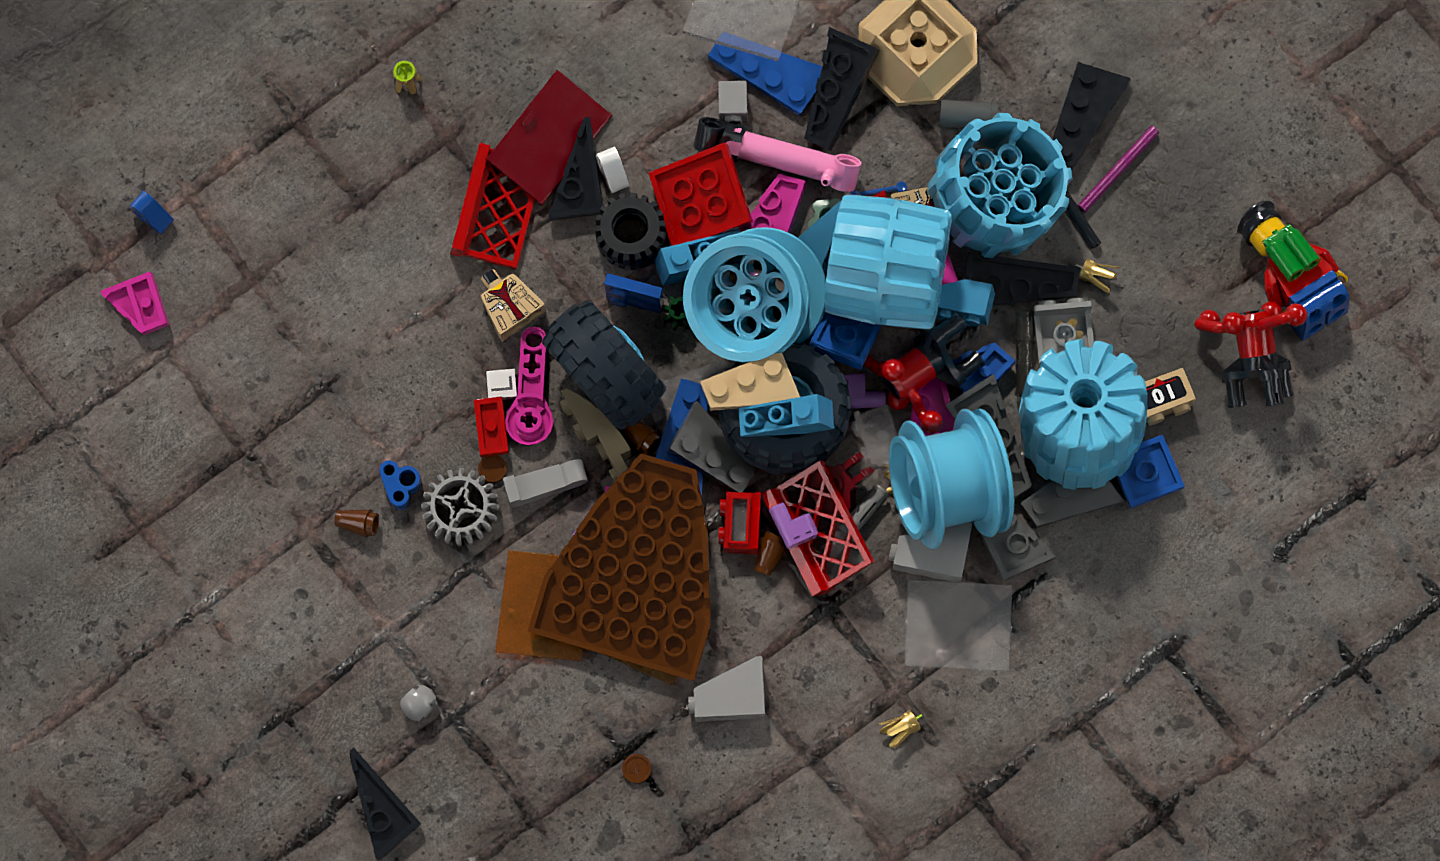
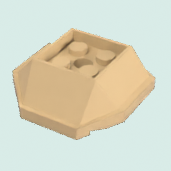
(925, 72)

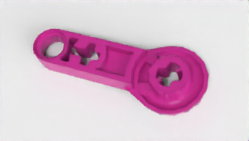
(530, 396)

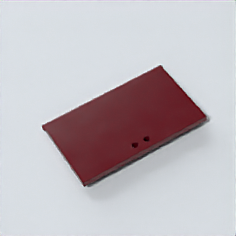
(539, 151)

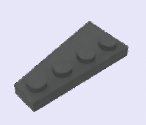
(987, 397)

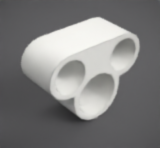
(612, 169)

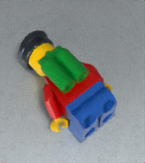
(1295, 269)

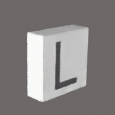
(502, 384)

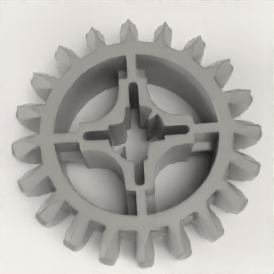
(449, 503)

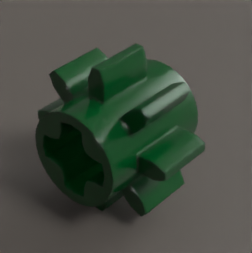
(673, 307)

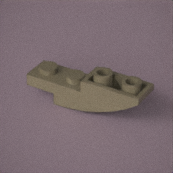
(594, 428)

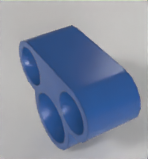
(151, 212)
(393, 485)

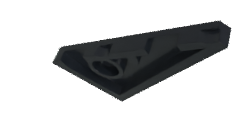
(579, 188)
(385, 813)

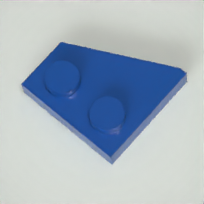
(996, 363)

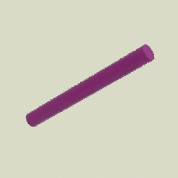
(1118, 169)

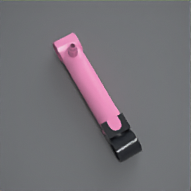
(837, 171)

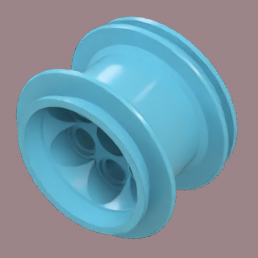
(709, 290)
(952, 478)

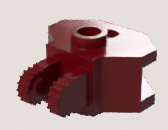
(844, 482)

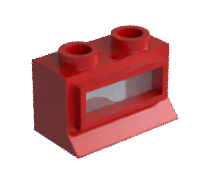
(741, 522)

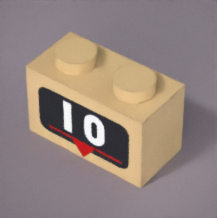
(1168, 395)

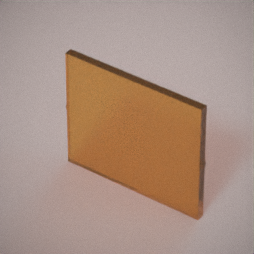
(520, 593)

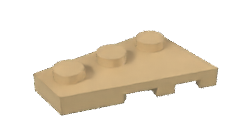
(750, 384)

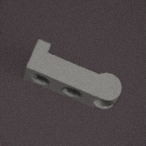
(544, 482)

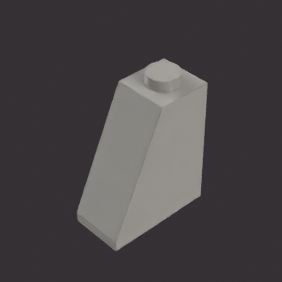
(941, 563)
(731, 695)

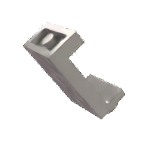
(1045, 321)

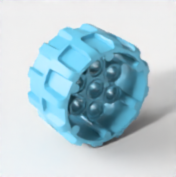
(1030, 156)

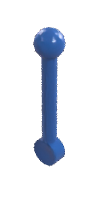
(900, 187)

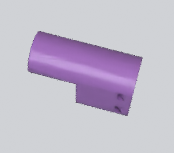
(860, 397)
(793, 531)

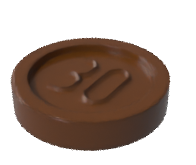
(492, 468)
(636, 768)

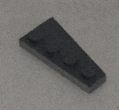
(840, 82)
(1086, 106)
(1022, 279)

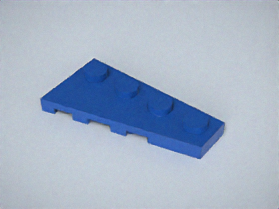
(785, 81)
(686, 395)

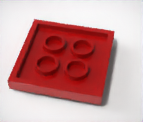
(701, 195)

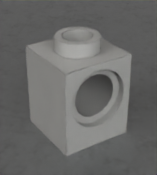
(732, 101)

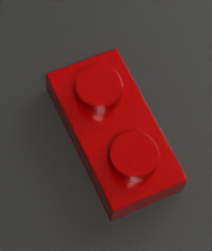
(491, 426)

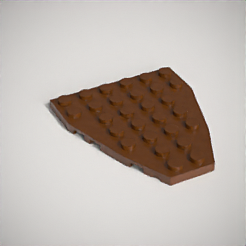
(635, 573)

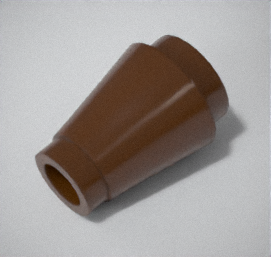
(642, 437)
(358, 521)
(769, 553)

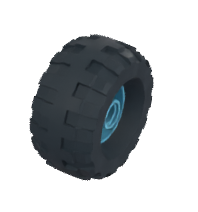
(604, 364)
(796, 452)

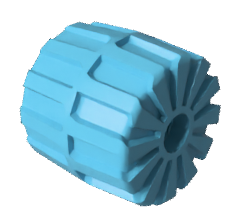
(887, 261)
(1079, 443)

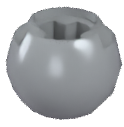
(418, 702)

